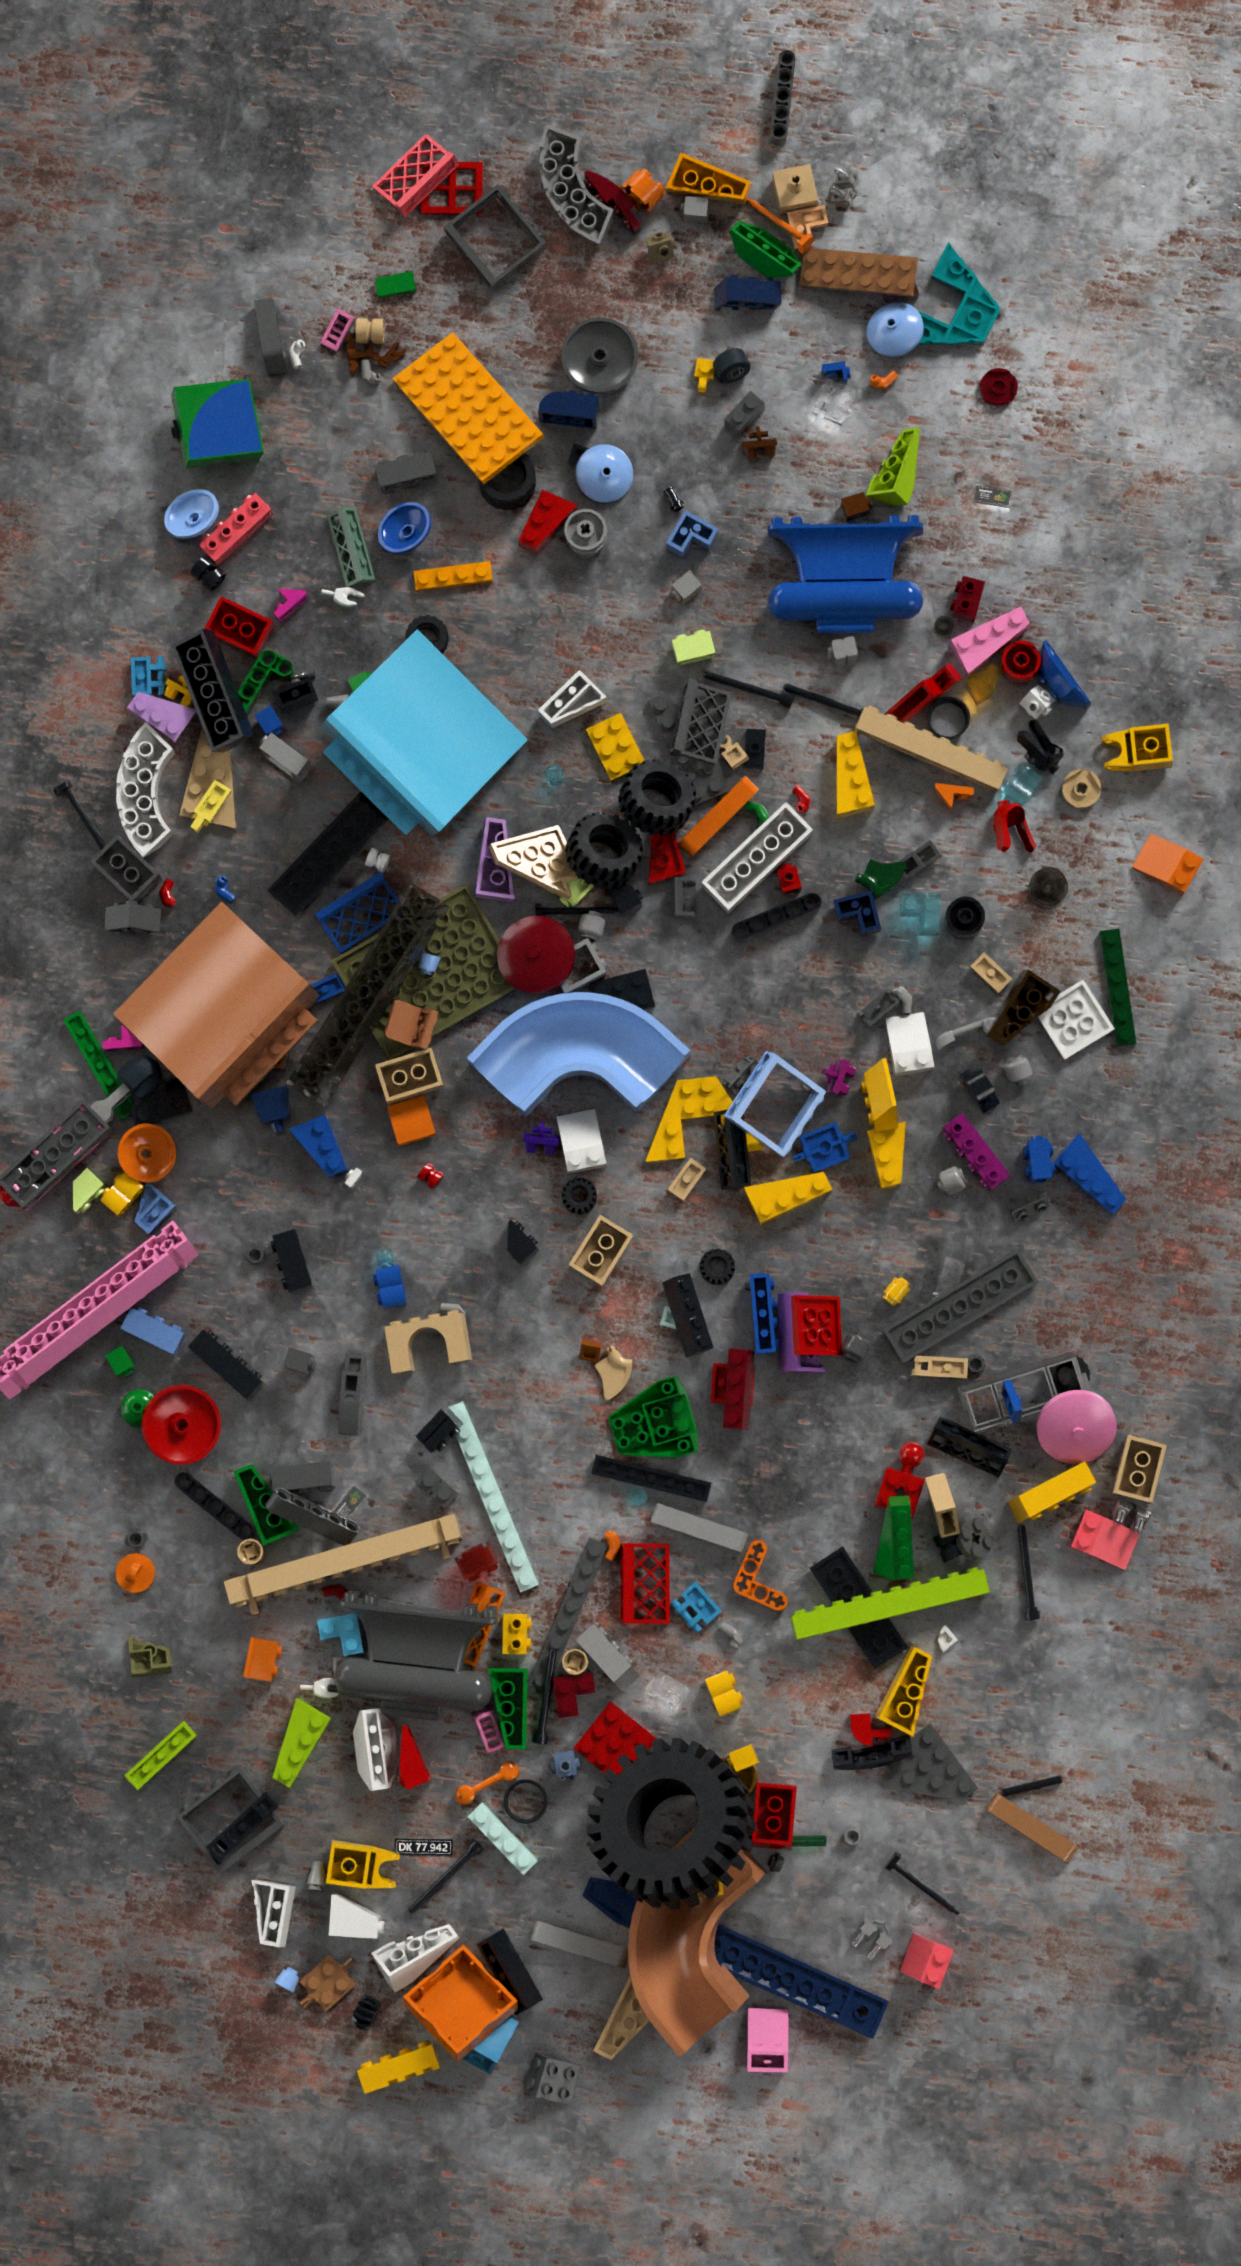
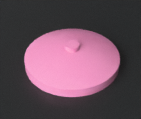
(1076, 1426)

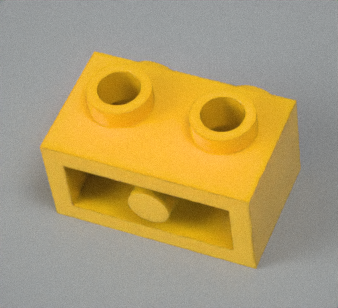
(515, 1634)

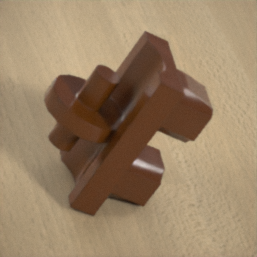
(768, 444)

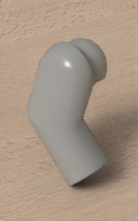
(368, 375)

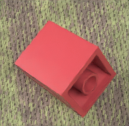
(926, 1960)

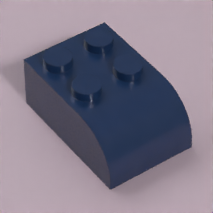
(570, 409)

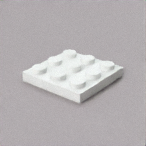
(1075, 1020)

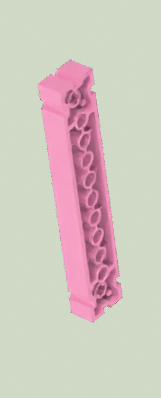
(94, 1308)

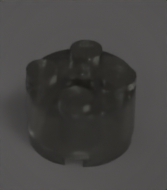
(1058, 886)

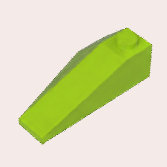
(897, 477)

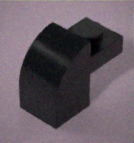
(980, 1088)

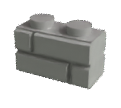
(842, 652)

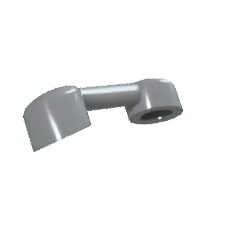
(949, 1037)

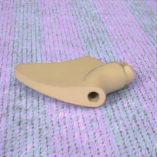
(614, 1372)

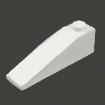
(407, 1960)

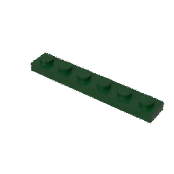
(1117, 987)

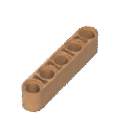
(1032, 1828)

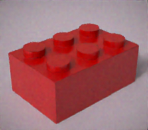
(240, 627)
(774, 1816)

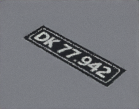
(424, 1846)

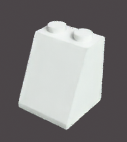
(352, 1919)

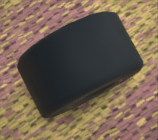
(731, 365)

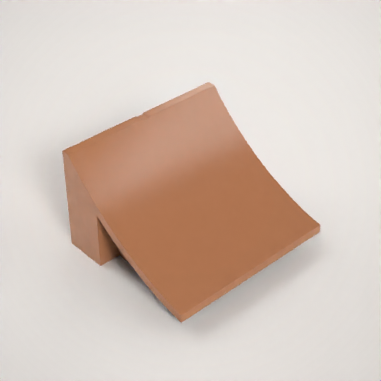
(221, 1009)

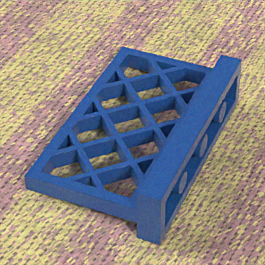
(346, 901)

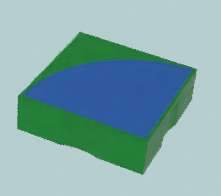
(217, 423)

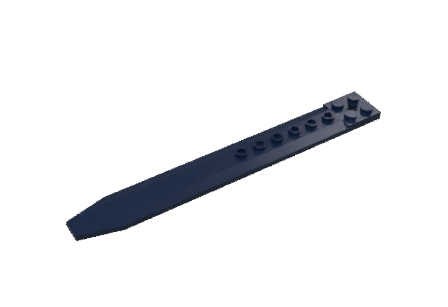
(765, 1967)

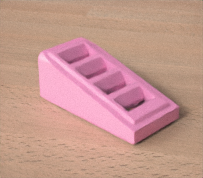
(339, 313)
(482, 1714)

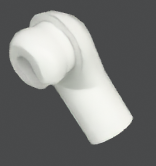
(294, 353)

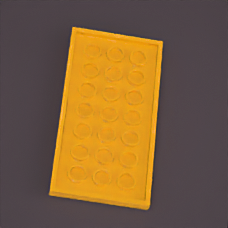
(468, 408)

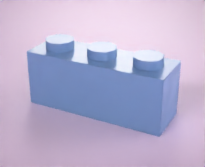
(153, 1330)

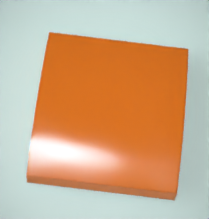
(411, 1120)

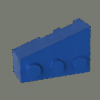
(321, 1144)

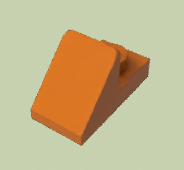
(947, 792)

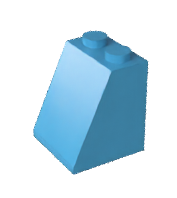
(489, 2050)

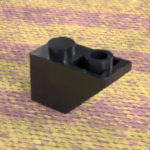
(518, 1243)

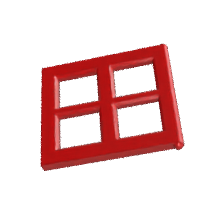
(452, 188)

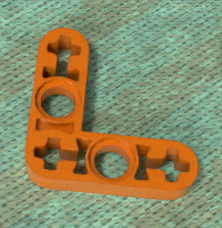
(752, 1585)

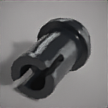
(673, 499)

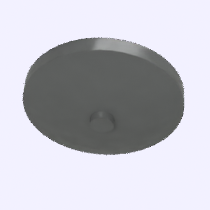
(599, 355)

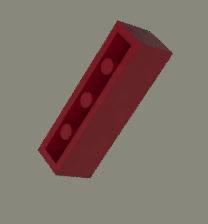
(738, 1389)

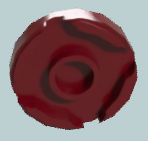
(998, 387)

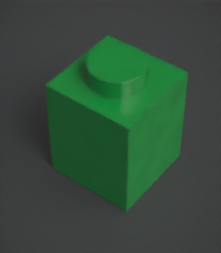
(120, 1362)

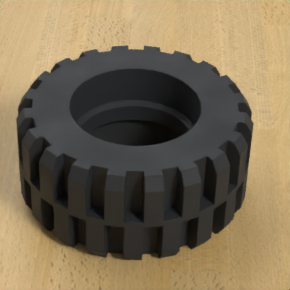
(663, 778)
(596, 868)

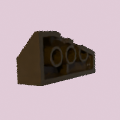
(1024, 1004)

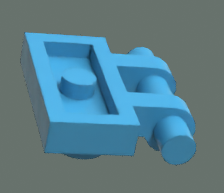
(142, 678)
(700, 1602)

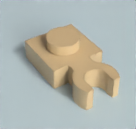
(733, 753)

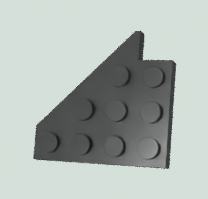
(930, 1769)

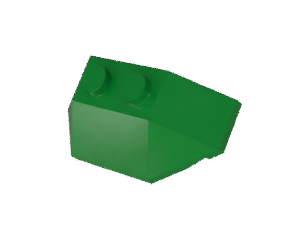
(763, 251)

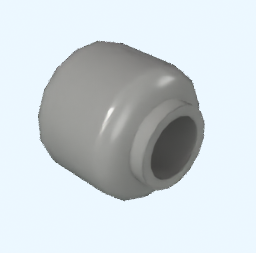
(591, 926)
(1018, 1070)
(952, 1180)

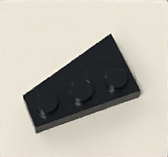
(163, 1105)

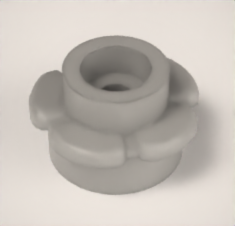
(852, 1831)

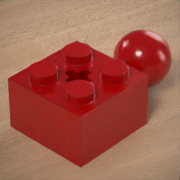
(911, 1456)

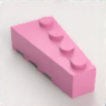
(987, 640)

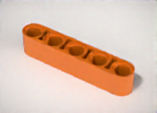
(718, 815)

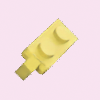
(209, 805)

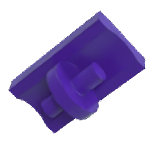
(532, 1139)

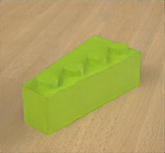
(301, 1738)

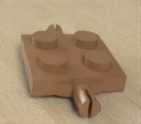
(327, 1982)

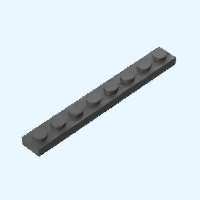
(569, 1609)

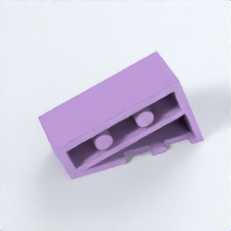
(162, 715)

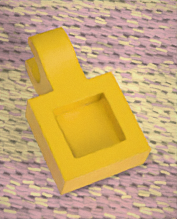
(704, 372)

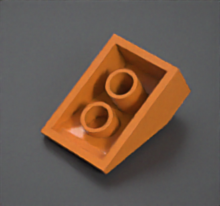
(1167, 864)
(262, 1659)

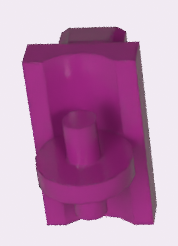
(835, 1077)

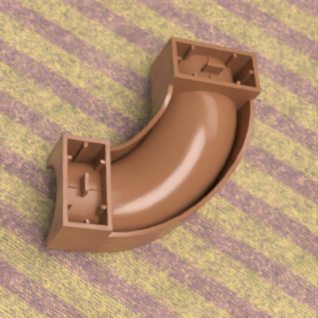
(676, 1961)

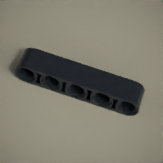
(783, 910)
(205, 1503)

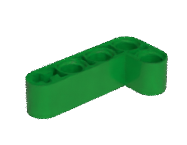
(267, 670)

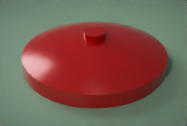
(181, 1424)

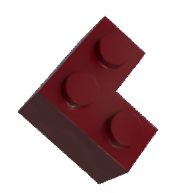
(566, 1690)

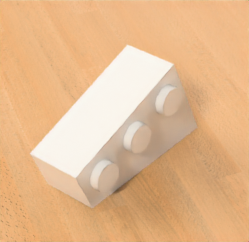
(273, 1911)

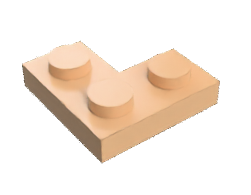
(807, 219)

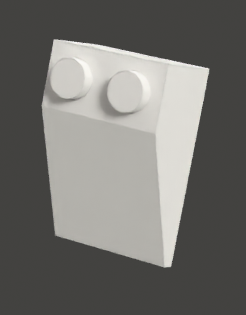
(909, 1044)
(581, 1141)

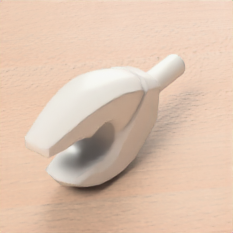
(341, 594)
(321, 1688)

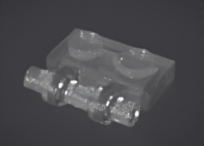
(840, 403)

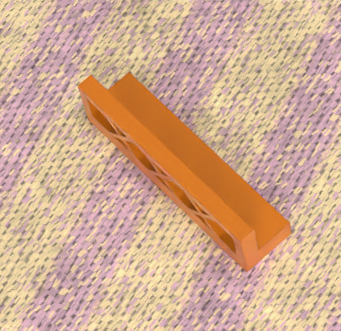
(481, 1596)

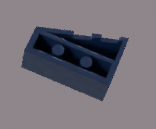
(747, 292)

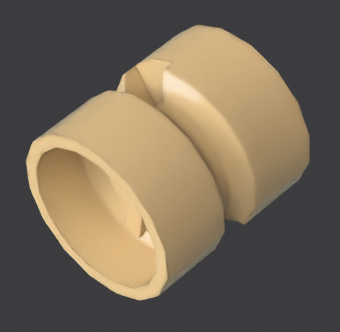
(370, 330)
(251, 1552)
(575, 1661)

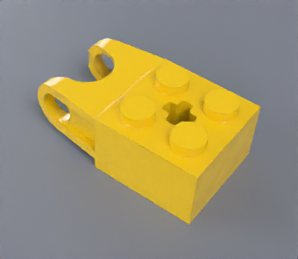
(1135, 751)
(366, 1868)

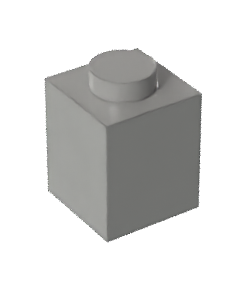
(694, 209)
(686, 587)

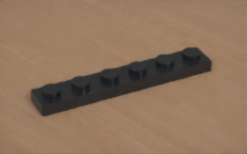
(651, 1478)

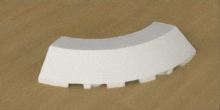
(138, 790)

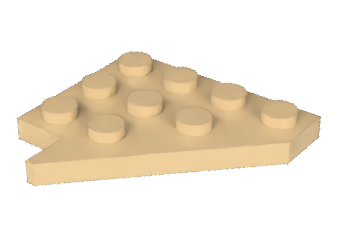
(537, 858)

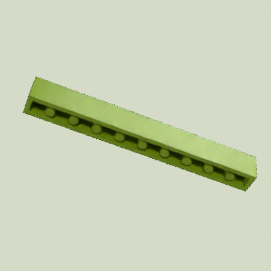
(889, 1604)

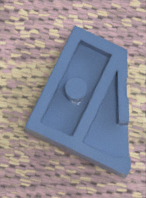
(153, 1209)

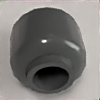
(855, 1347)

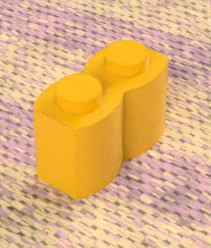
(121, 1194)
(723, 1692)

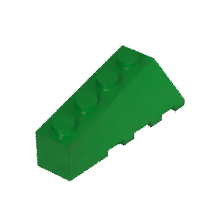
(256, 1494)
(895, 1548)
(511, 1701)

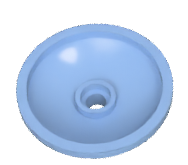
(898, 338)
(592, 479)
(191, 514)

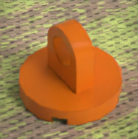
(135, 1573)

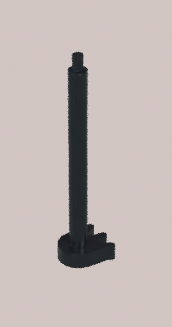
(65, 788)
(573, 910)
(892, 1864)

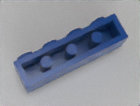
(762, 1314)

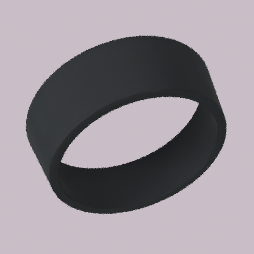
(955, 701)
(508, 1811)

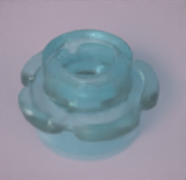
(642, 1496)

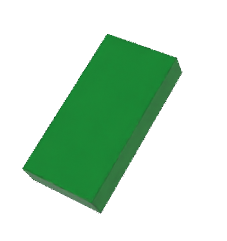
(395, 284)

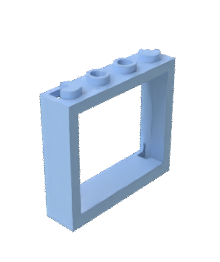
(751, 1088)

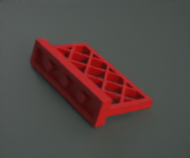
(627, 1583)

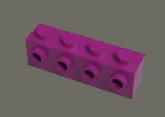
(976, 1152)

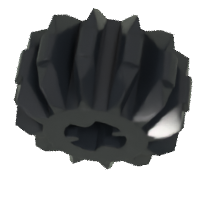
(365, 2012)

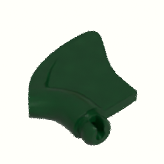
(881, 876)

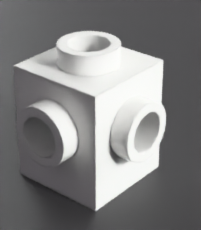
(1037, 702)

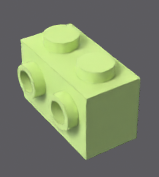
(693, 647)

